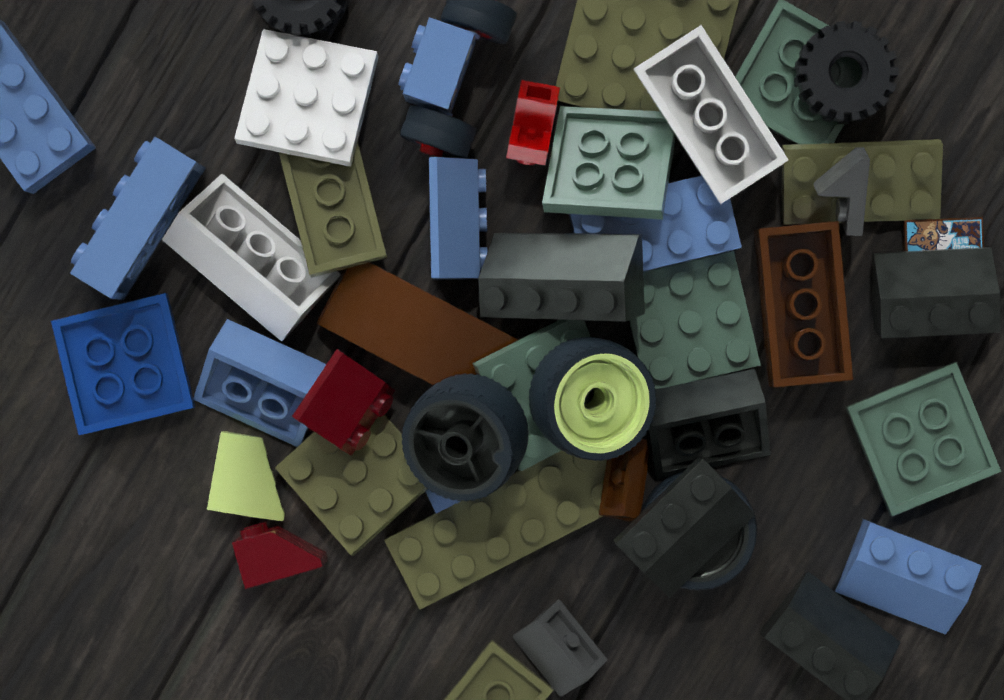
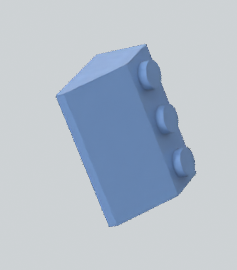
(456, 218)
(257, 381)
(907, 577)

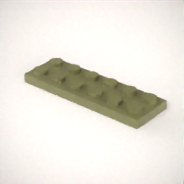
(494, 531)

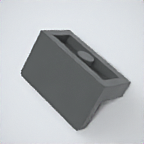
(560, 648)

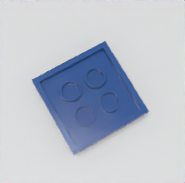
(123, 364)

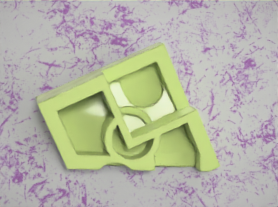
(244, 479)

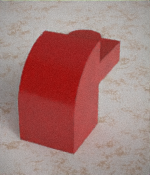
(533, 123)

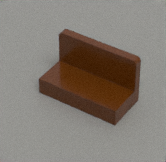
(625, 483)

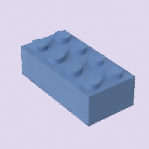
(35, 126)
(137, 219)
(690, 229)

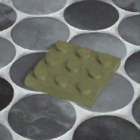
(355, 492)

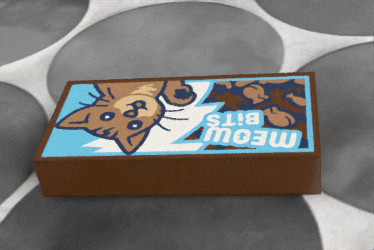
(943, 234)

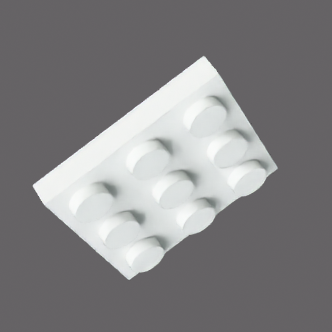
(306, 97)

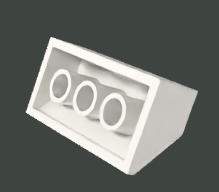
(710, 114)
(248, 256)

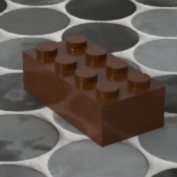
(803, 304)

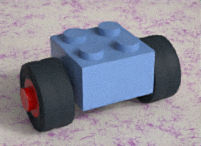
(439, 69)

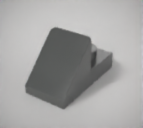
(850, 181)

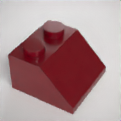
(344, 403)
(273, 554)

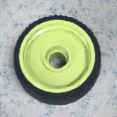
(620, 402)

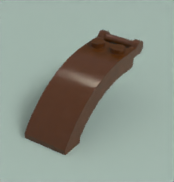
(408, 325)

